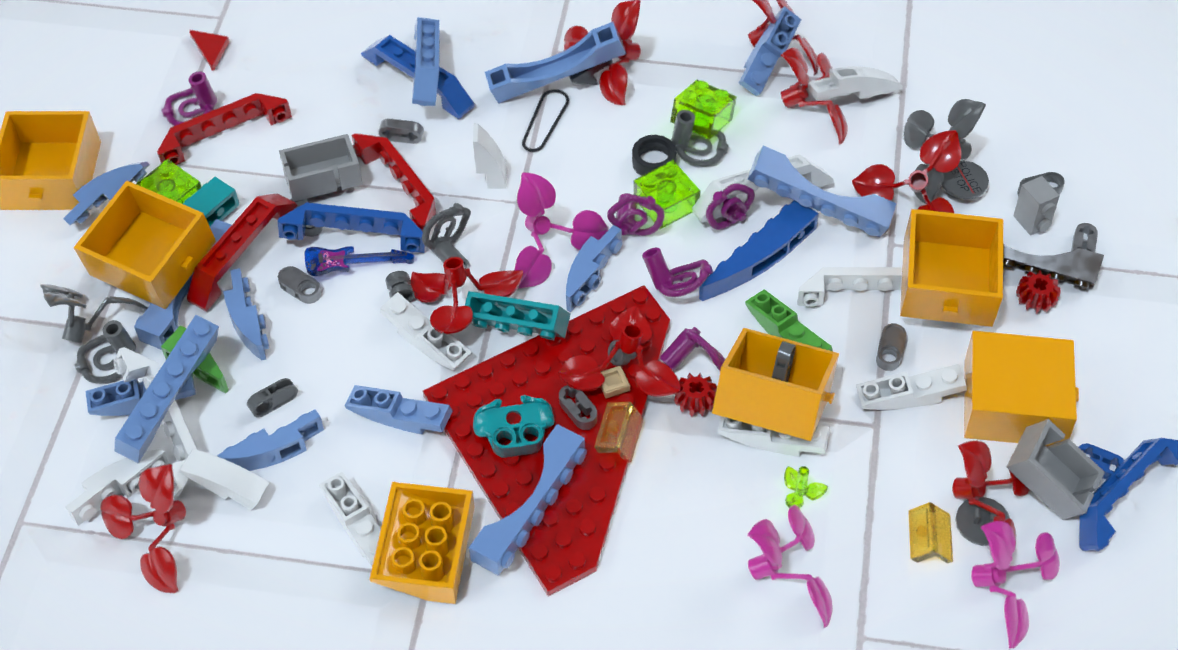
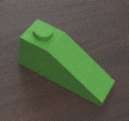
(207, 371)

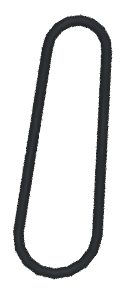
(554, 124)

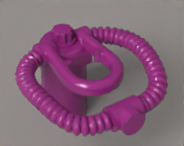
(204, 96)
(732, 209)
(627, 211)
(664, 278)
(685, 344)

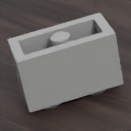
(1036, 205)

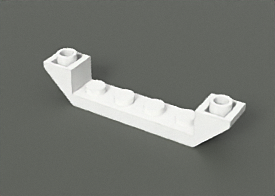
(804, 166)
(847, 278)
(135, 366)

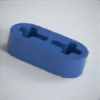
(1102, 458)

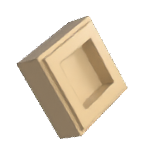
(615, 382)

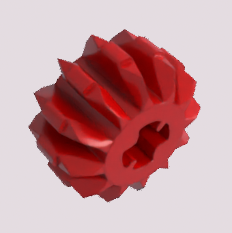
(1038, 291)
(696, 394)

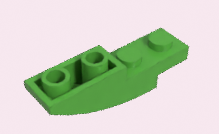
(781, 320)

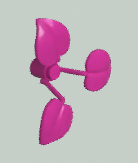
(532, 198)
(1002, 546)
(770, 562)

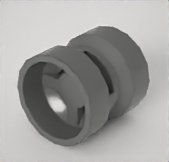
(400, 282)

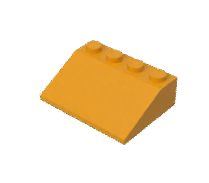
(424, 541)

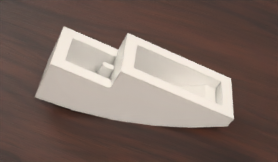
(489, 158)
(224, 478)

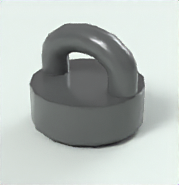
(620, 357)

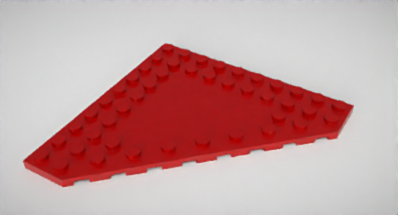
(576, 525)

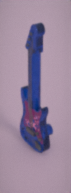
(323, 261)

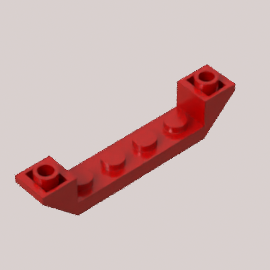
(221, 119)
(374, 147)
(204, 286)

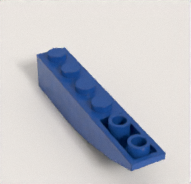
(762, 249)

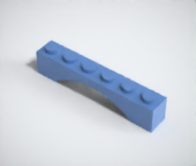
(516, 79)
(777, 173)
(158, 323)
(154, 404)
(499, 541)

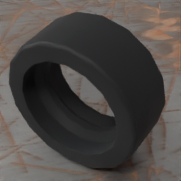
(651, 143)

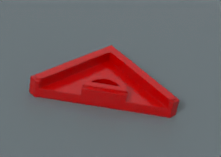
(210, 46)

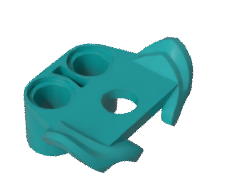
(535, 418)

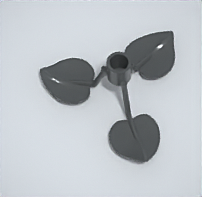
(962, 118)
(76, 325)

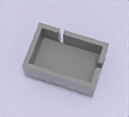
(320, 167)
(1055, 473)

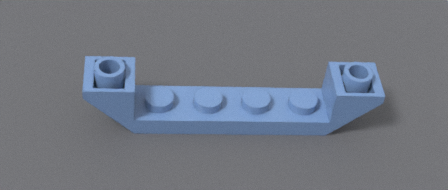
(426, 61)

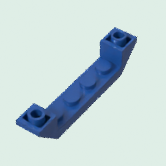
(453, 95)
(350, 218)
(1093, 525)

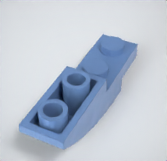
(768, 50)
(103, 187)
(586, 267)
(245, 315)
(122, 397)
(394, 411)
(265, 450)

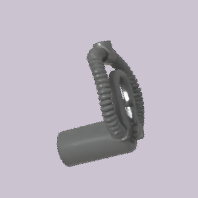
(682, 135)
(442, 246)
(118, 338)

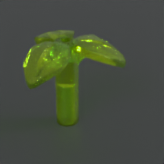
(798, 482)

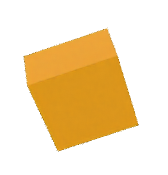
(46, 158)
(145, 244)
(952, 268)
(1018, 384)
(754, 397)

